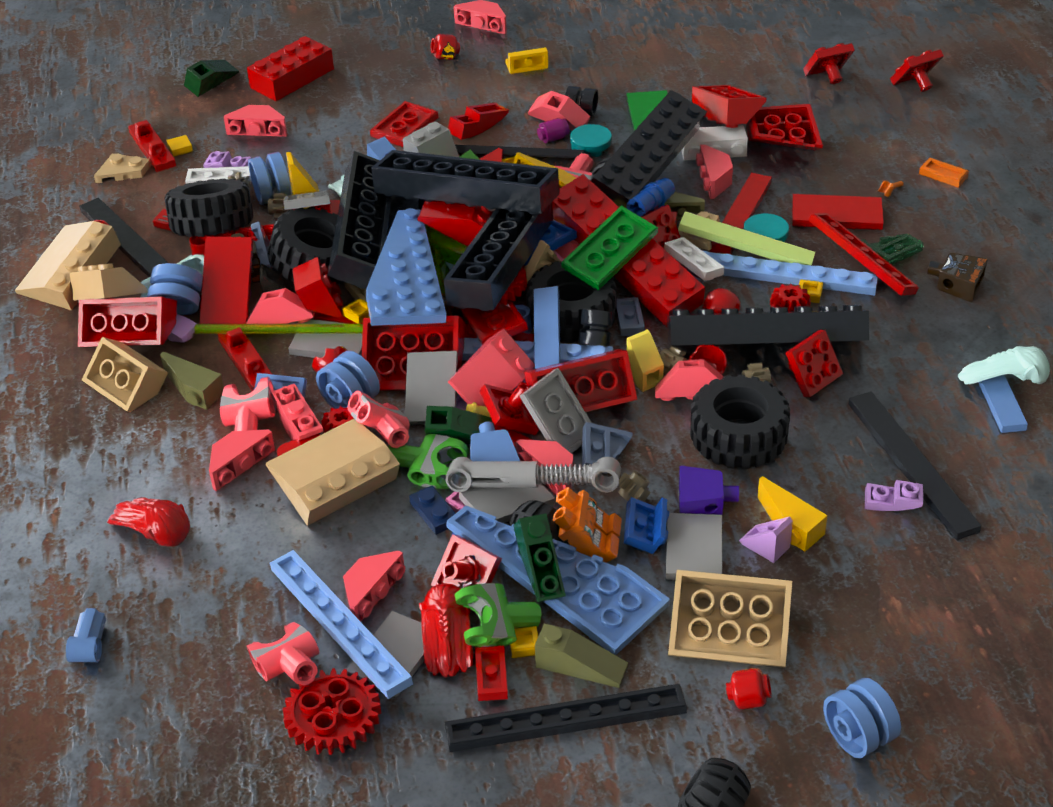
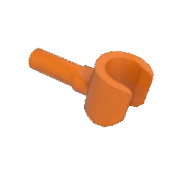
(887, 187)

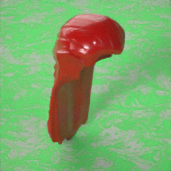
(154, 518)
(443, 631)

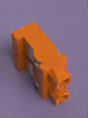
(587, 525)

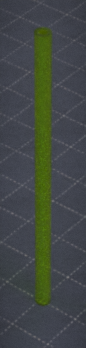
(279, 328)

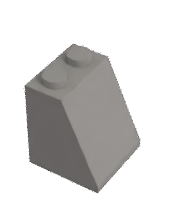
(431, 140)

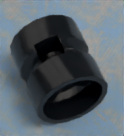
(588, 98)
(595, 327)

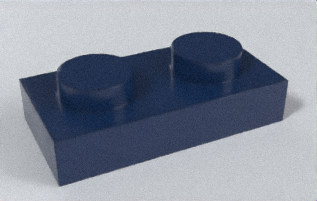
(432, 508)

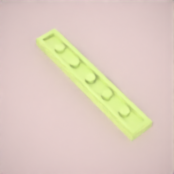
(744, 240)

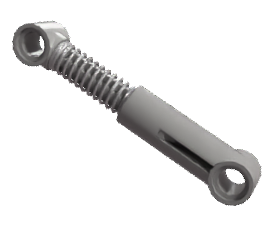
(530, 475)

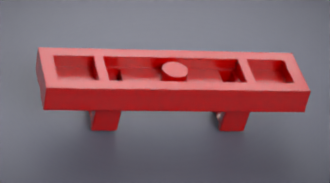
(152, 146)
(243, 355)

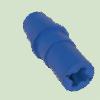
(651, 197)

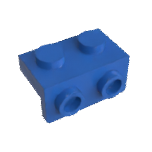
(646, 524)

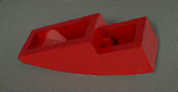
(476, 120)

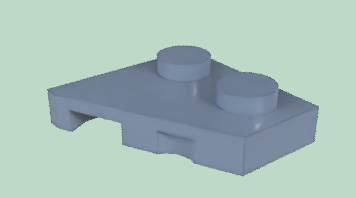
(262, 244)
(601, 442)

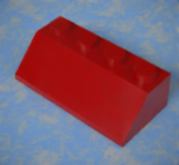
(727, 103)
(126, 320)

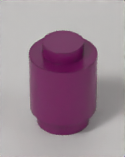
(553, 130)

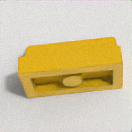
(527, 60)

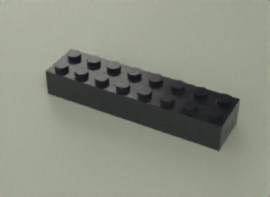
(649, 148)
(466, 181)
(359, 224)
(495, 258)
(766, 327)

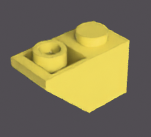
(644, 360)

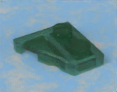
(896, 248)

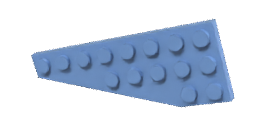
(405, 279)
(600, 598)

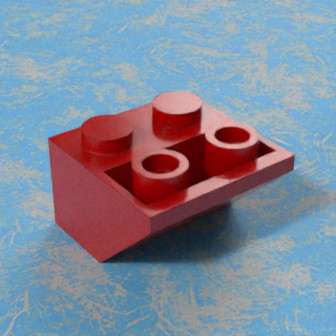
(317, 289)

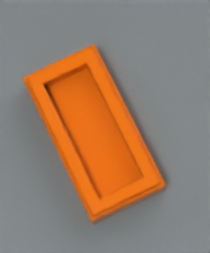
(944, 172)

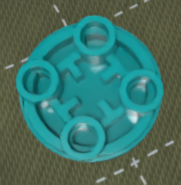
(591, 138)
(768, 225)

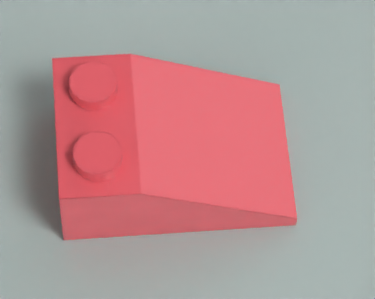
(495, 363)

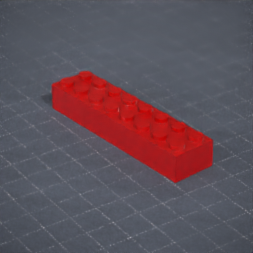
(649, 275)

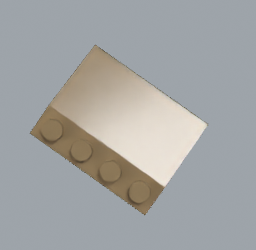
(72, 248)
(334, 470)
(730, 618)

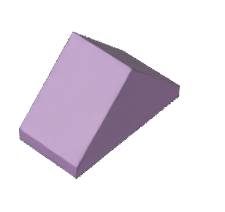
(769, 538)

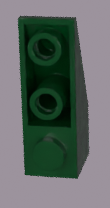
(207, 75)
(453, 422)
(539, 556)

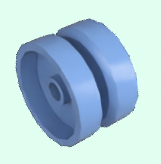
(268, 176)
(177, 283)
(344, 376)
(862, 717)

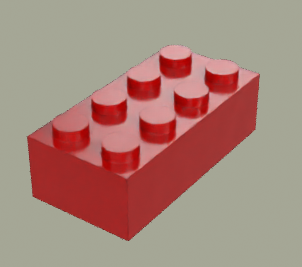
(290, 68)
(595, 379)

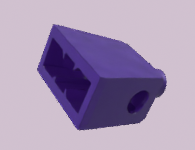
(703, 491)

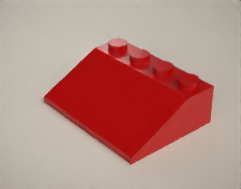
(455, 219)
(388, 346)

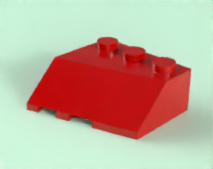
(785, 127)

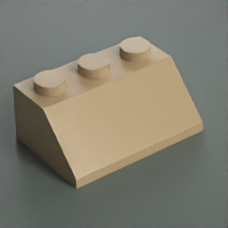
(104, 282)
(123, 374)

